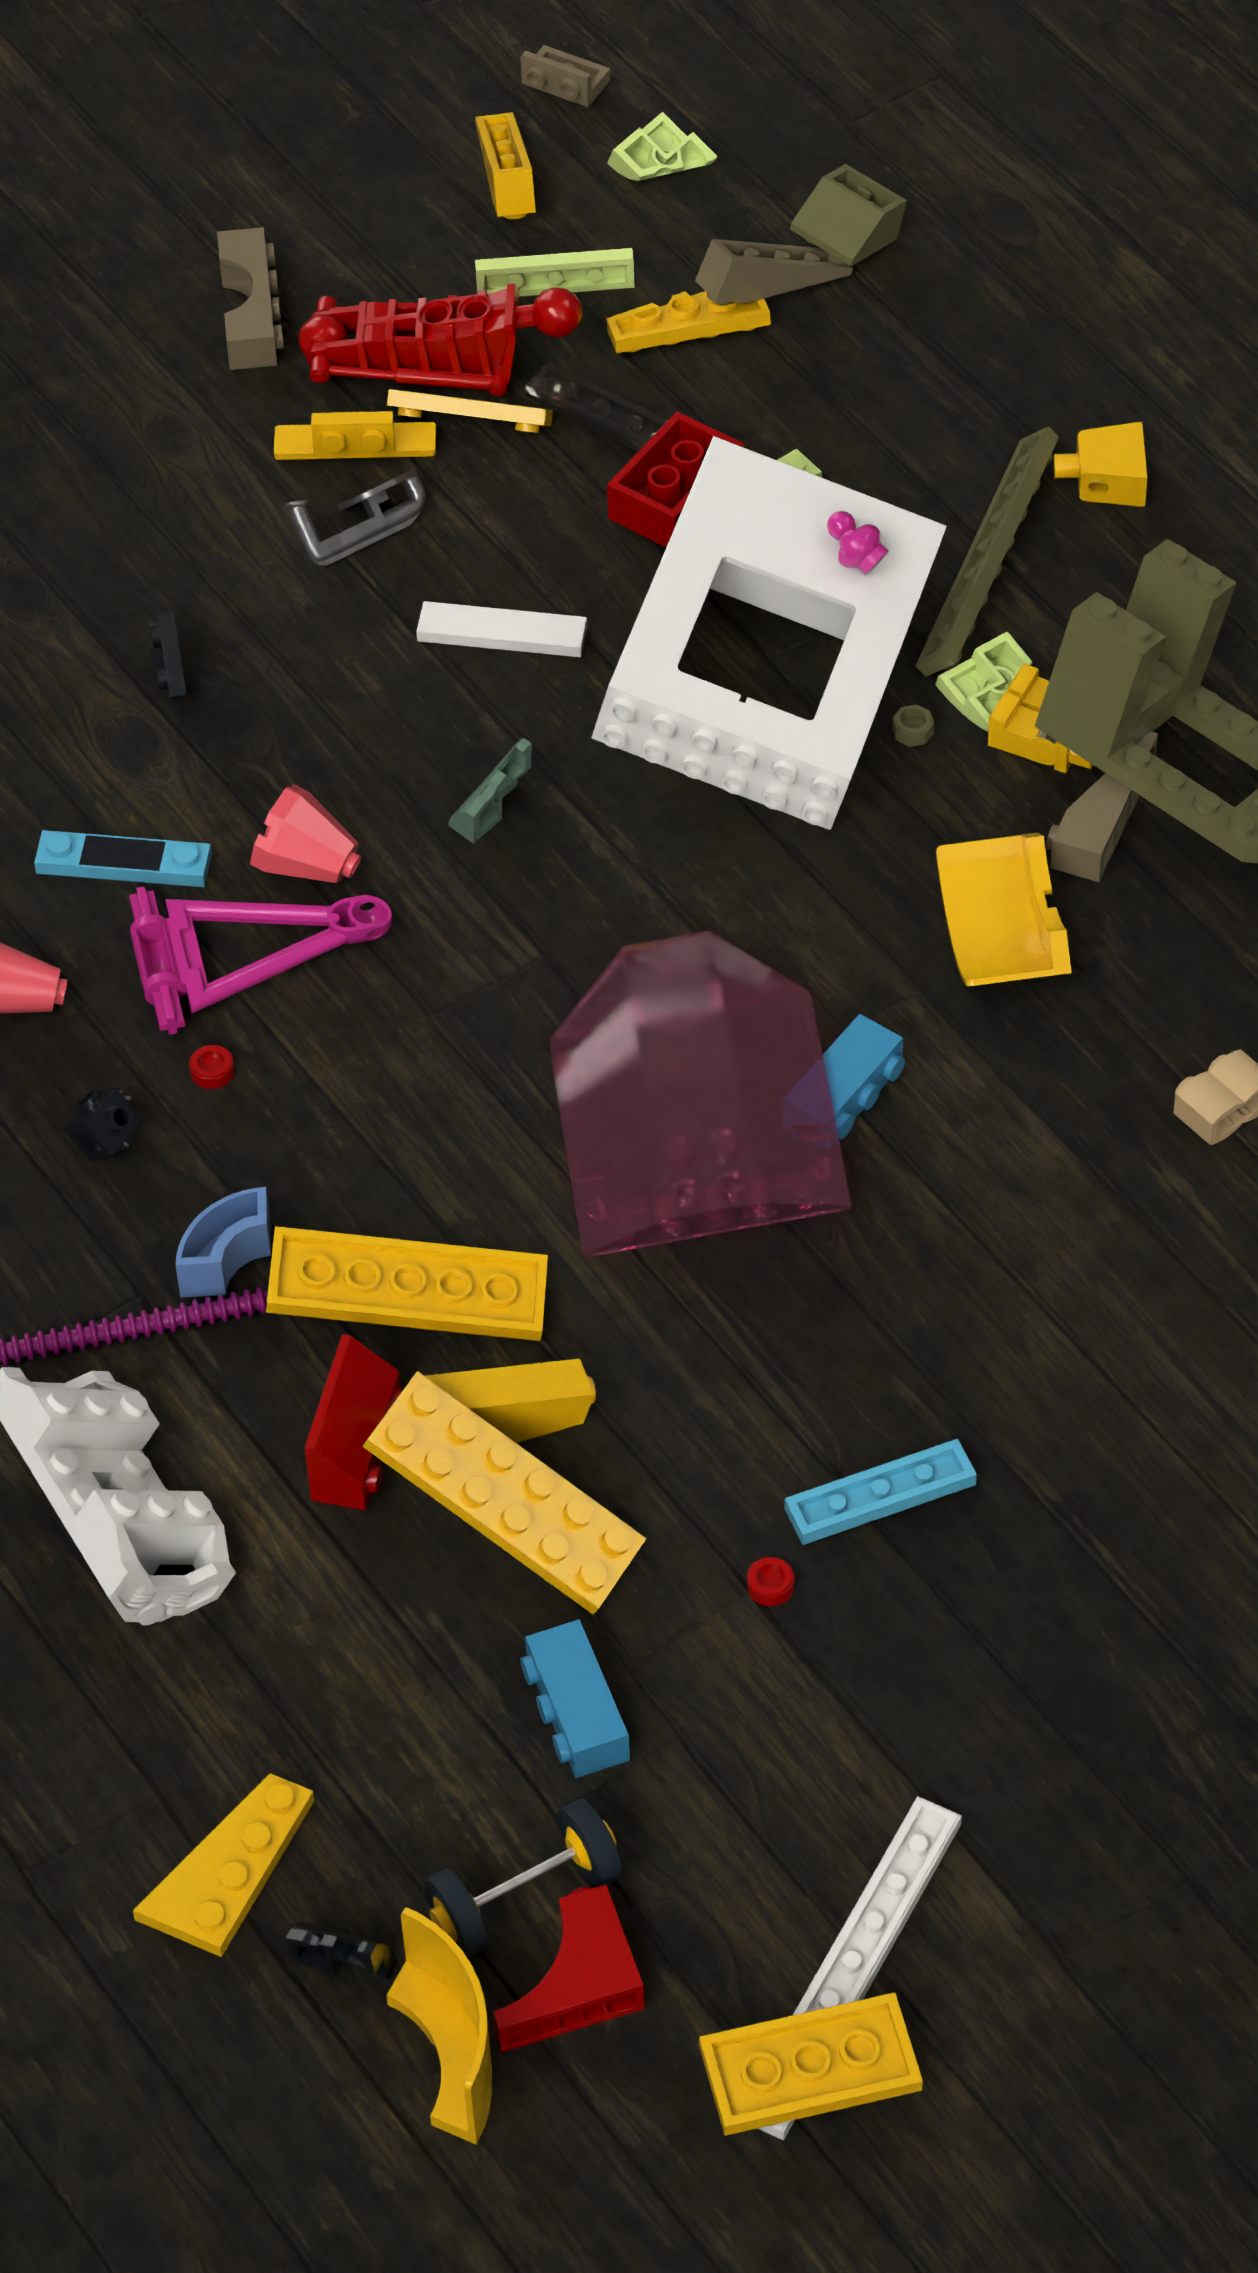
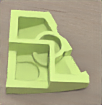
(982, 680)

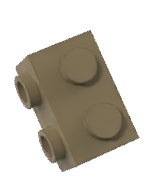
(564, 75)

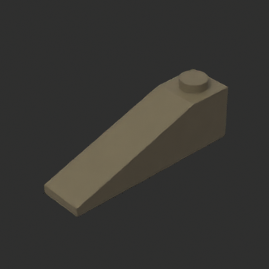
(761, 270)
(1094, 825)

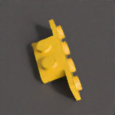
(354, 436)

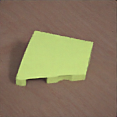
(659, 151)

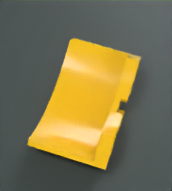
(1000, 910)
(448, 2004)

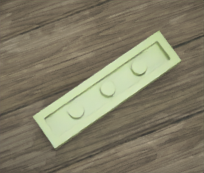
(569, 271)

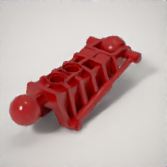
(434, 342)

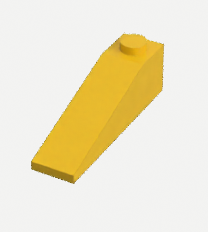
(506, 165)

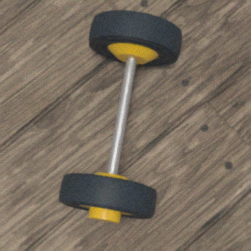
(587, 1843)

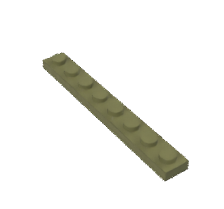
(987, 552)

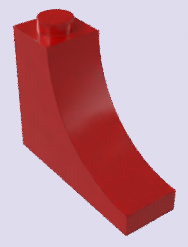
(588, 1981)

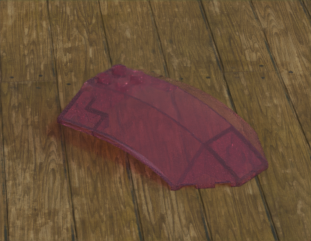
(694, 1098)

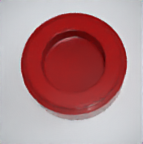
(211, 1067)
(770, 1581)

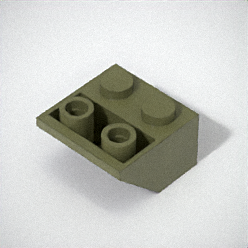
(850, 215)

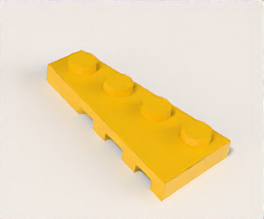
(683, 320)
(225, 1873)

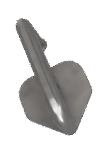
(365, 533)

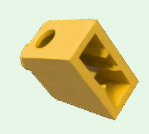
(1107, 465)

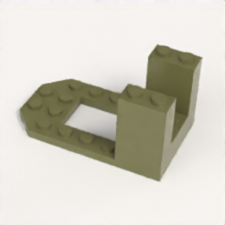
(1138, 669)

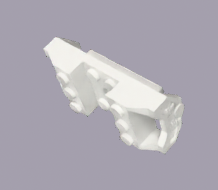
(89, 1461)

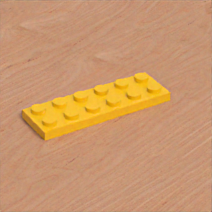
(407, 1283)
(504, 1492)

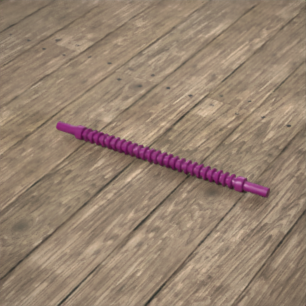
(133, 1326)

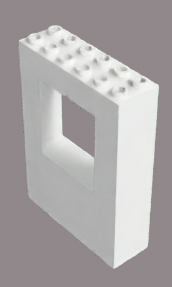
(765, 540)

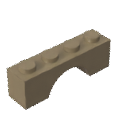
(250, 327)

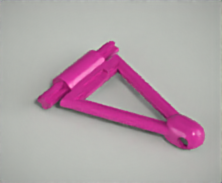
(171, 956)

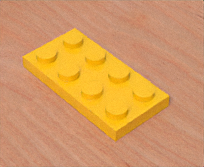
(810, 2063)

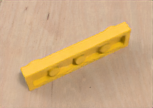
(413, 403)

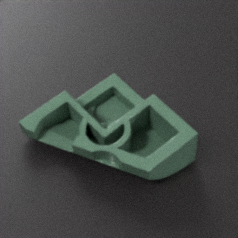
(484, 805)

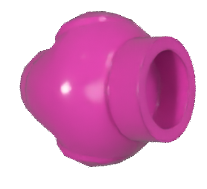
(857, 546)

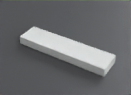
(502, 629)

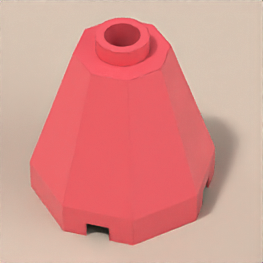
(305, 840)

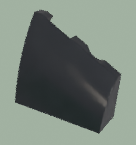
(328, 1949)

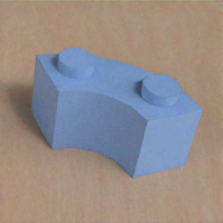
(222, 1242)

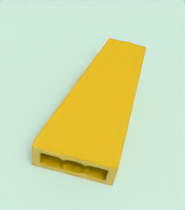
(524, 1398)

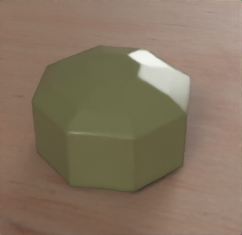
(913, 725)

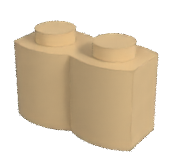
(1220, 1098)

